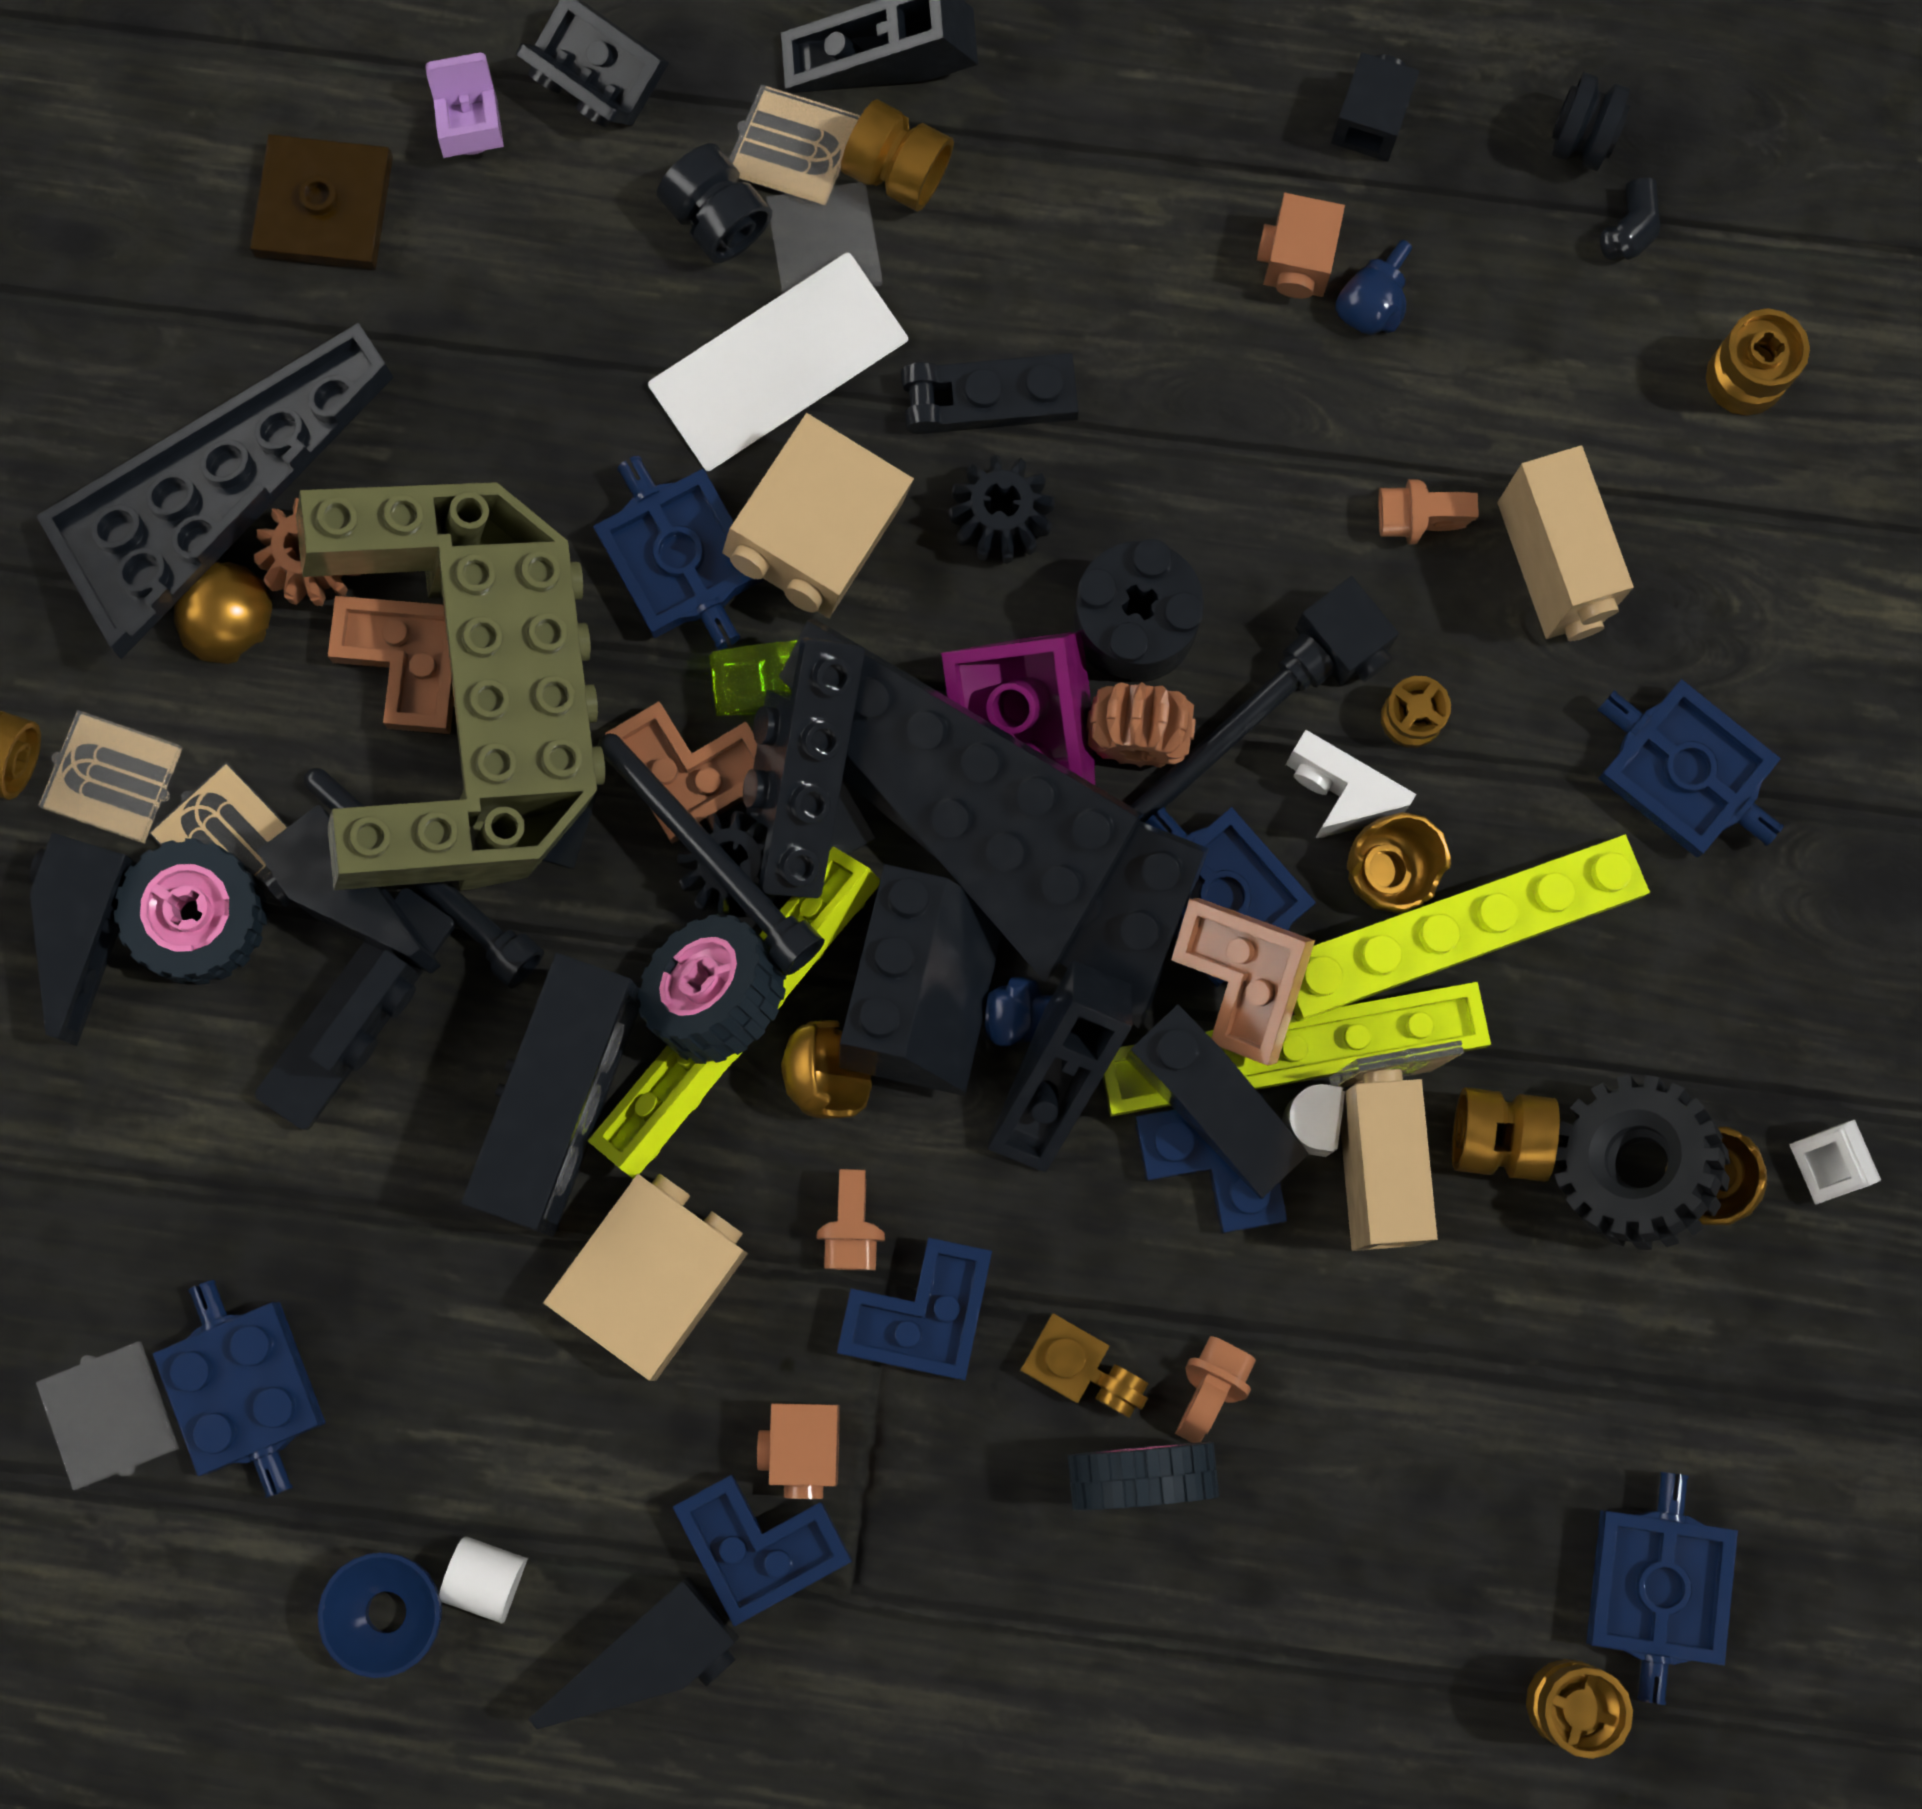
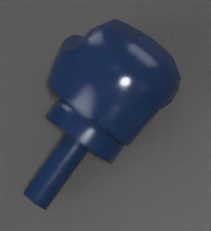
(1375, 296)
(1014, 1011)

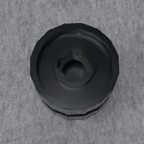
(707, 193)

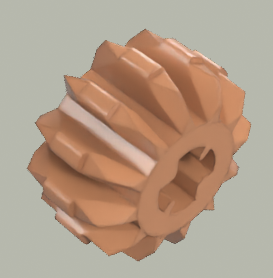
(284, 565)
(1140, 724)

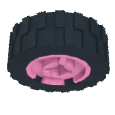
(190, 949)
(711, 989)
(1143, 1476)

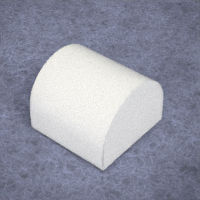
(1316, 1118)
(1835, 1162)
(482, 1579)

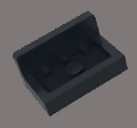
(594, 63)

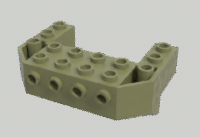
(512, 677)

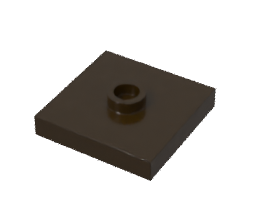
(321, 202)

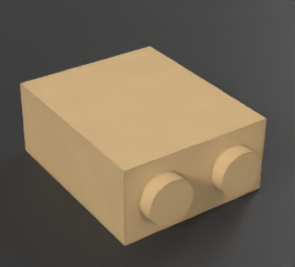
(816, 516)
(1565, 544)
(1387, 1163)
(647, 1275)

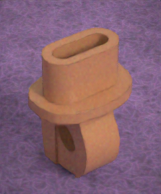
(1414, 509)
(851, 1240)
(1218, 1378)

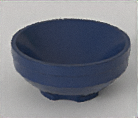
(346, 1620)

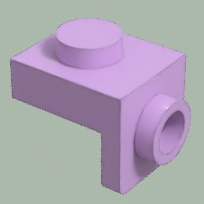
(464, 105)

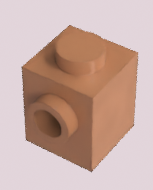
(1301, 246)
(801, 1449)

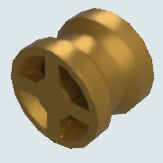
(1423, 700)

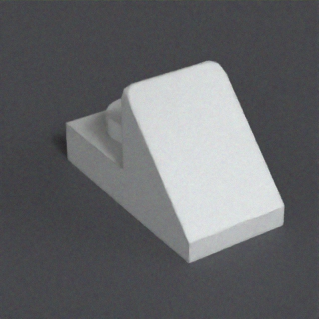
(1362, 790)

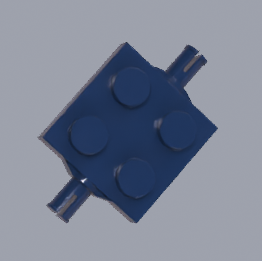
(671, 552)
(1689, 768)
(1241, 872)
(239, 1389)
(1662, 1587)

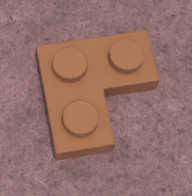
(408, 641)
(701, 781)
(1261, 970)

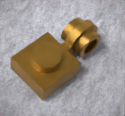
(1069, 1359)

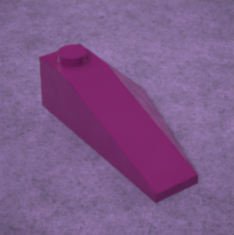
(1030, 691)

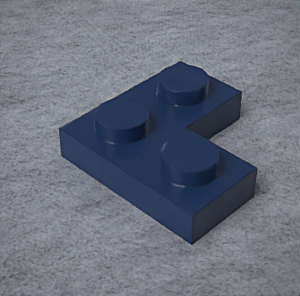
(1175, 1149)
(934, 1330)
(756, 1567)

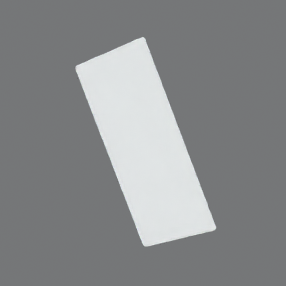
(778, 361)

